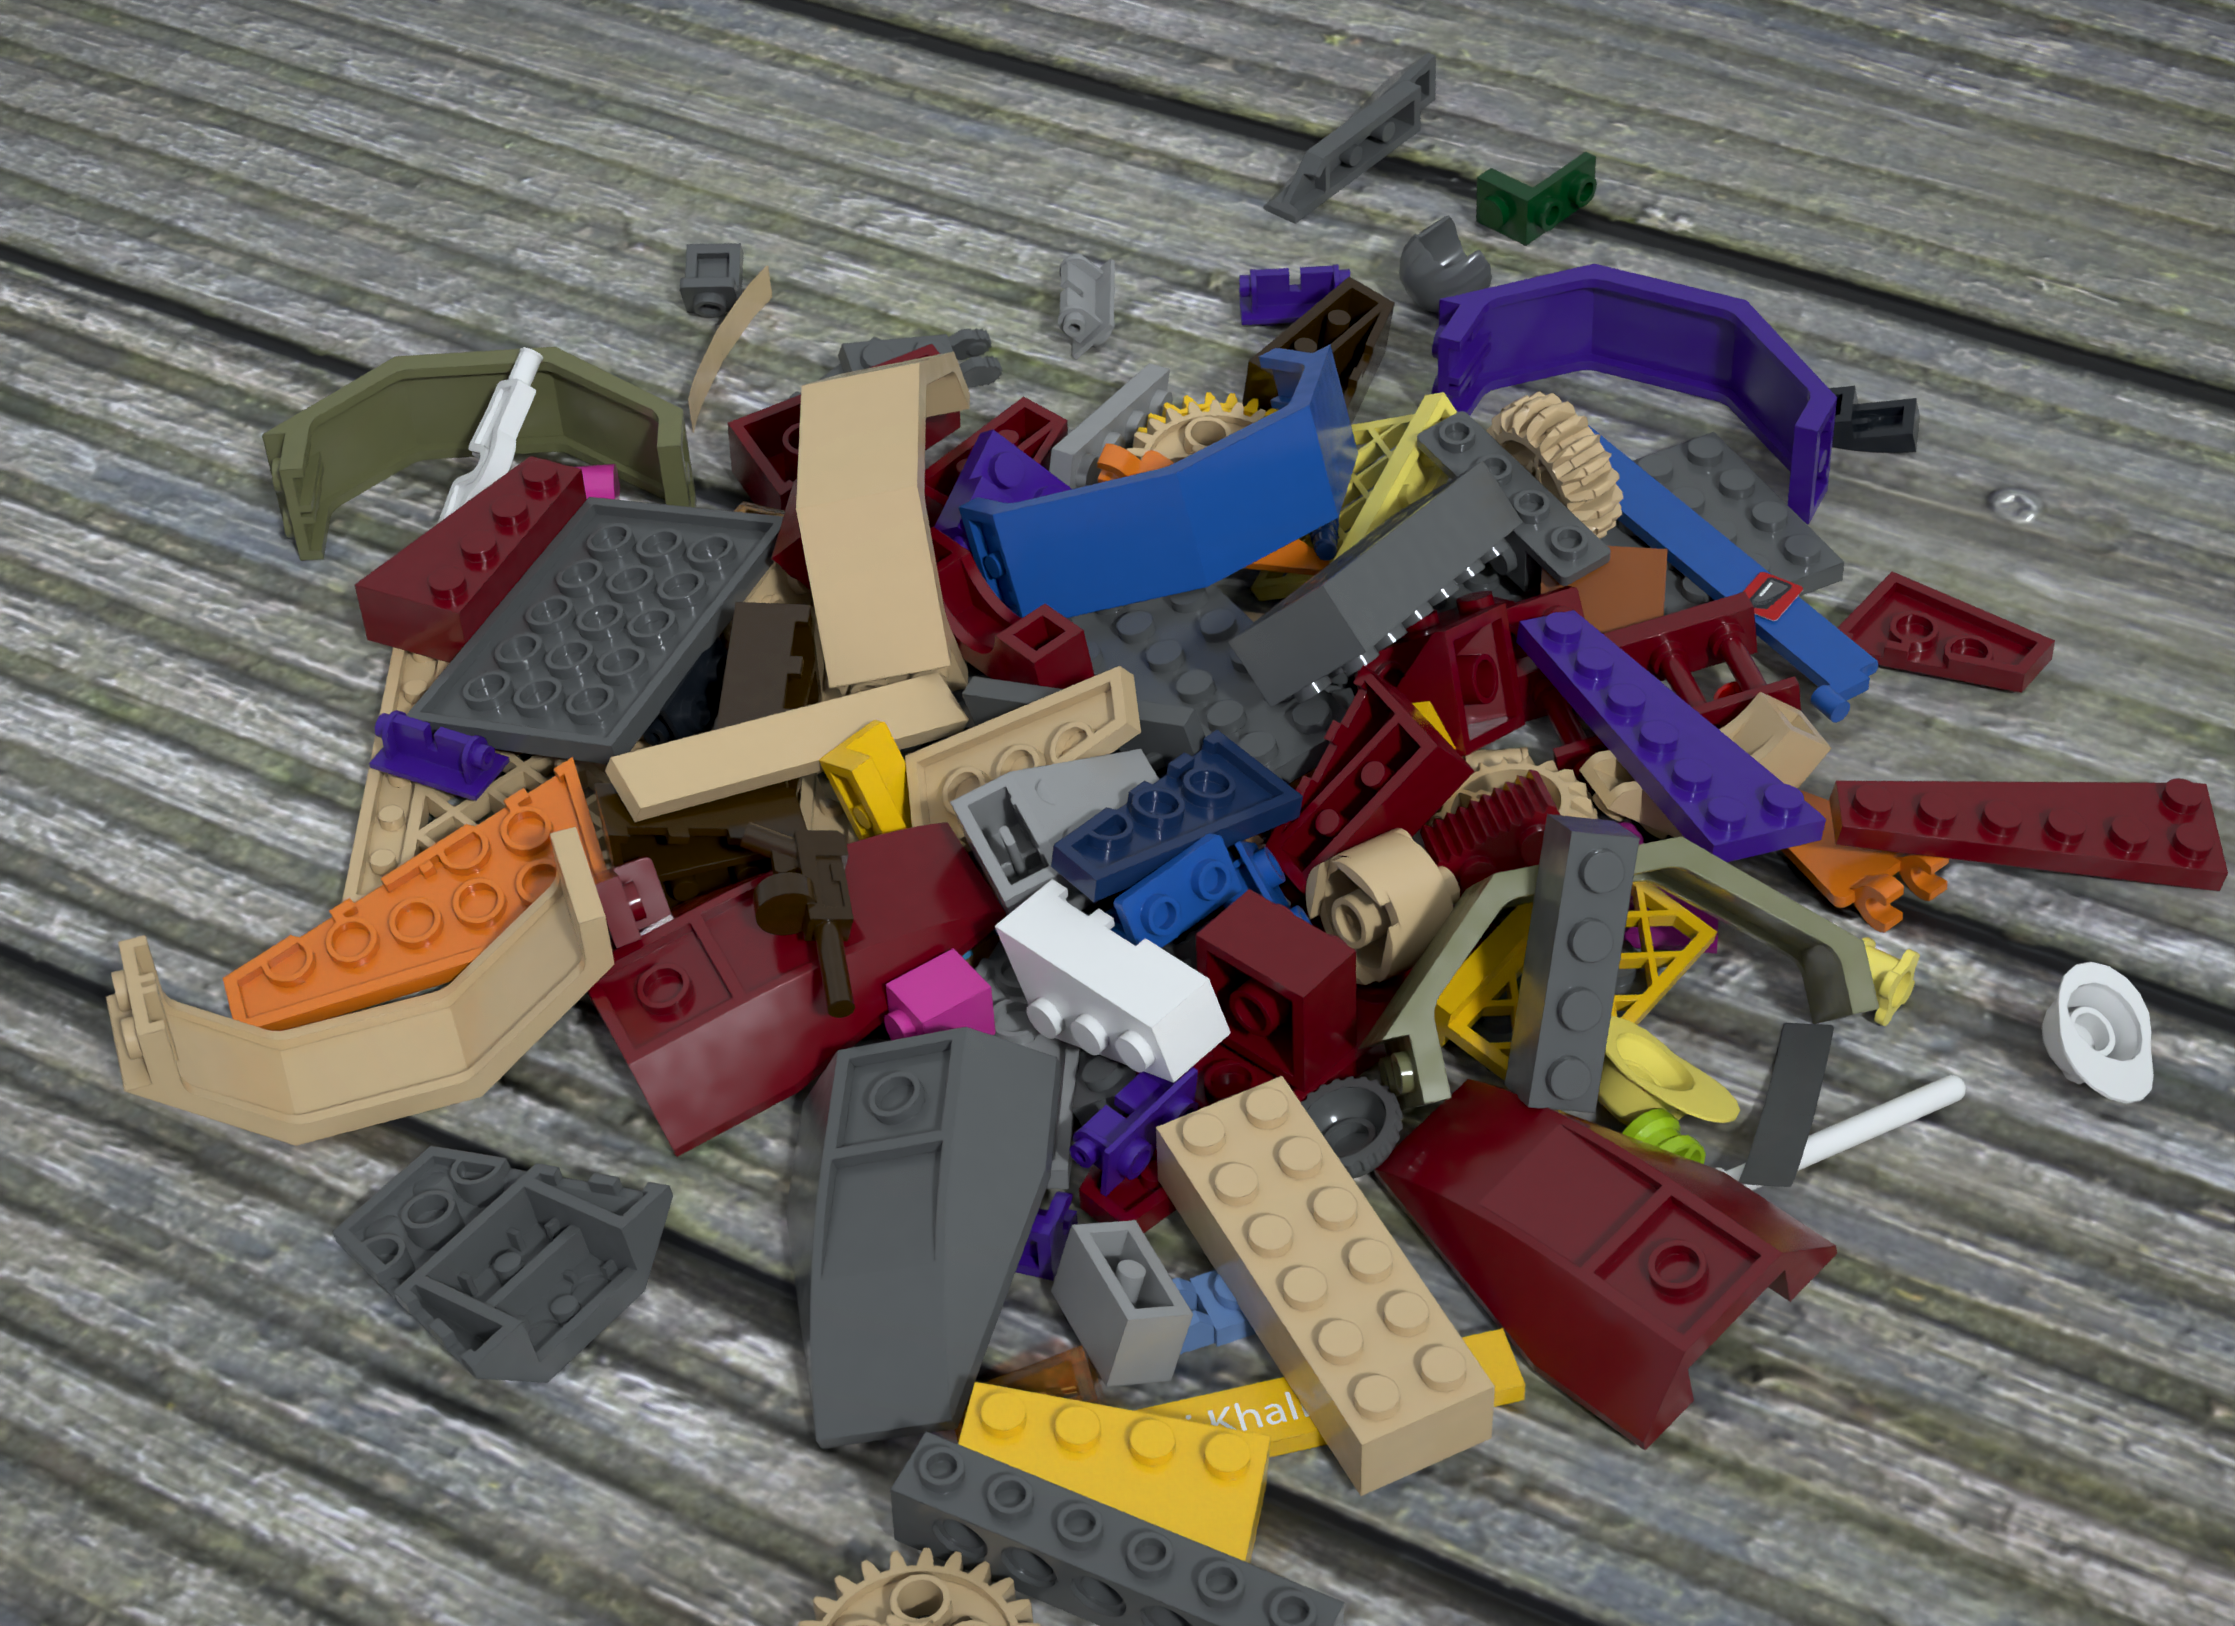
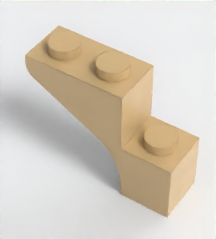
(1766, 729)

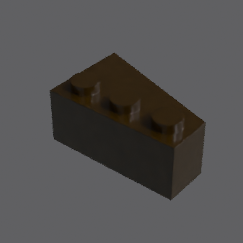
(1356, 327)
(769, 666)

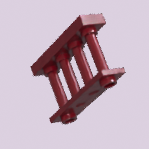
(1670, 651)

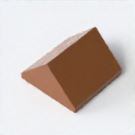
(1622, 590)

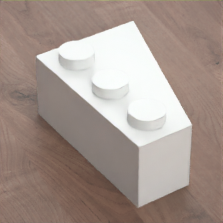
(1106, 991)

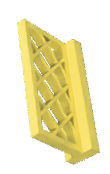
(1397, 482)

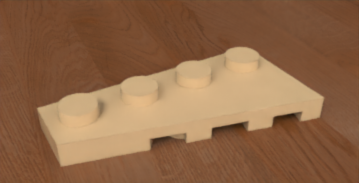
(1062, 727)

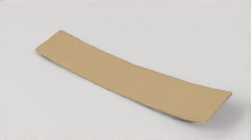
(747, 306)

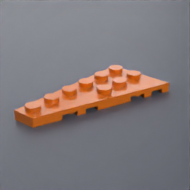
(423, 919)

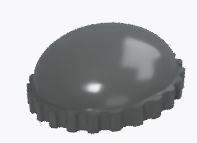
(1357, 1121)

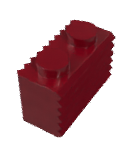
(1493, 834)

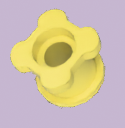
(1891, 979)

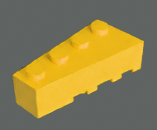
(1155, 1467)

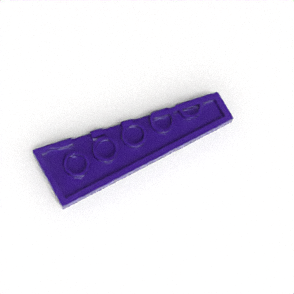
(1675, 754)

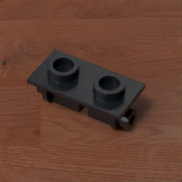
(694, 701)

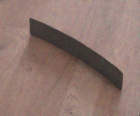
(1789, 1105)

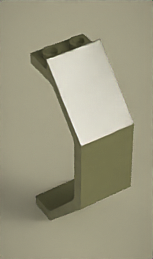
(431, 409)
(1828, 957)

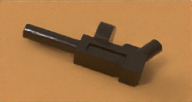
(808, 897)

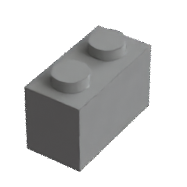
(1121, 1303)

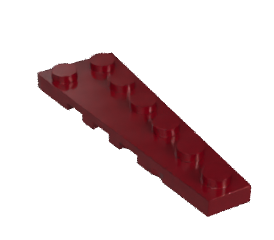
(2068, 827)

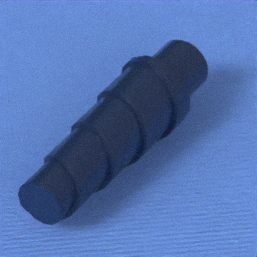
(1325, 540)

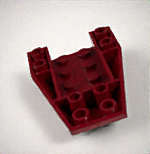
(739, 1017)
(1595, 1247)

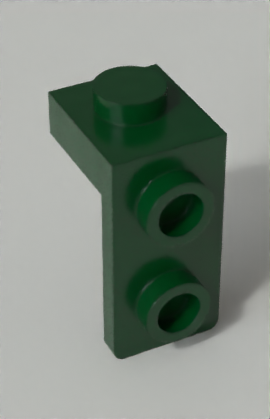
(1529, 211)

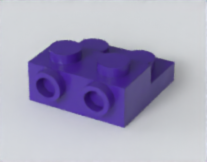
(997, 473)

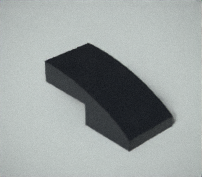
(1875, 425)

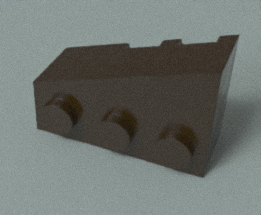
(699, 845)

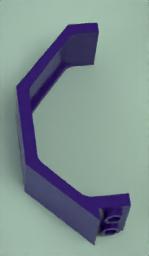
(1649, 335)

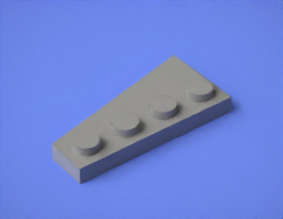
(1114, 422)

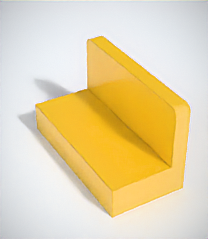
(870, 781)

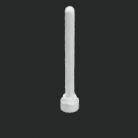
(1875, 1122)

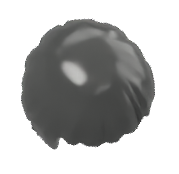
(1438, 268)

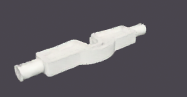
(497, 432)

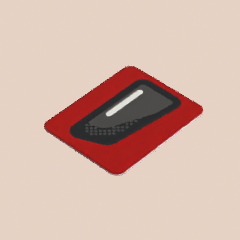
(1771, 595)

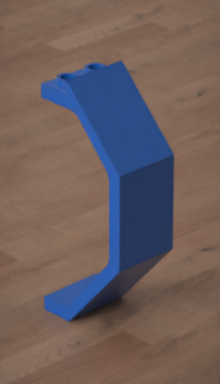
(1182, 521)

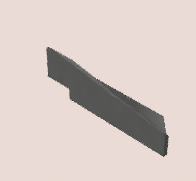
(1362, 141)

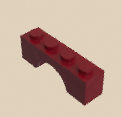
(1027, 650)

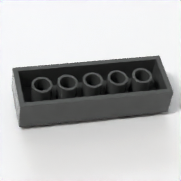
(1378, 588)

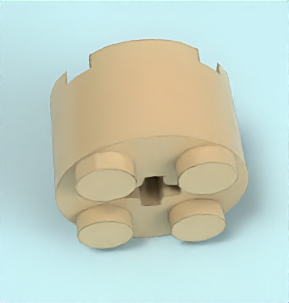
(1382, 902)

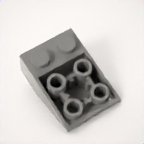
(1028, 810)

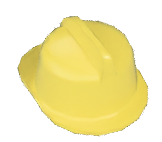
(1647, 1075)

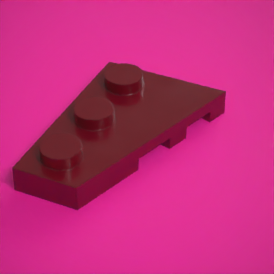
(1944, 637)

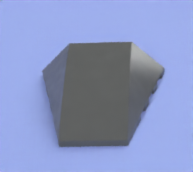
(508, 1260)

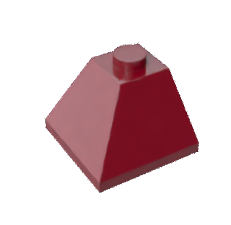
(1470, 679)

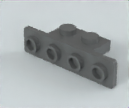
(1549, 531)

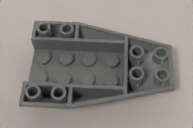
(911, 1222)

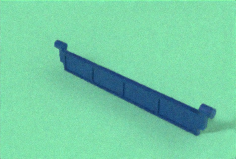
(1723, 570)

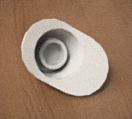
(2101, 1033)

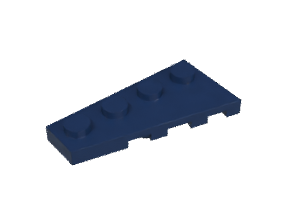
(1212, 792)

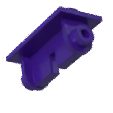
(1270, 299)
(447, 762)
(1126, 1145)

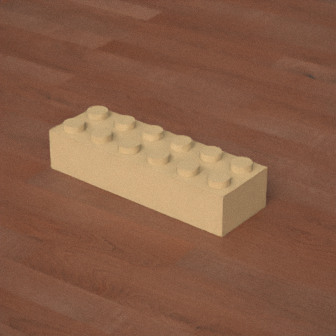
(1324, 1285)

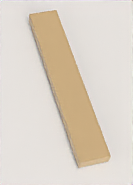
(778, 746)

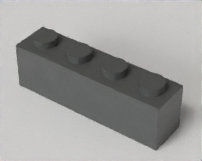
(1571, 963)

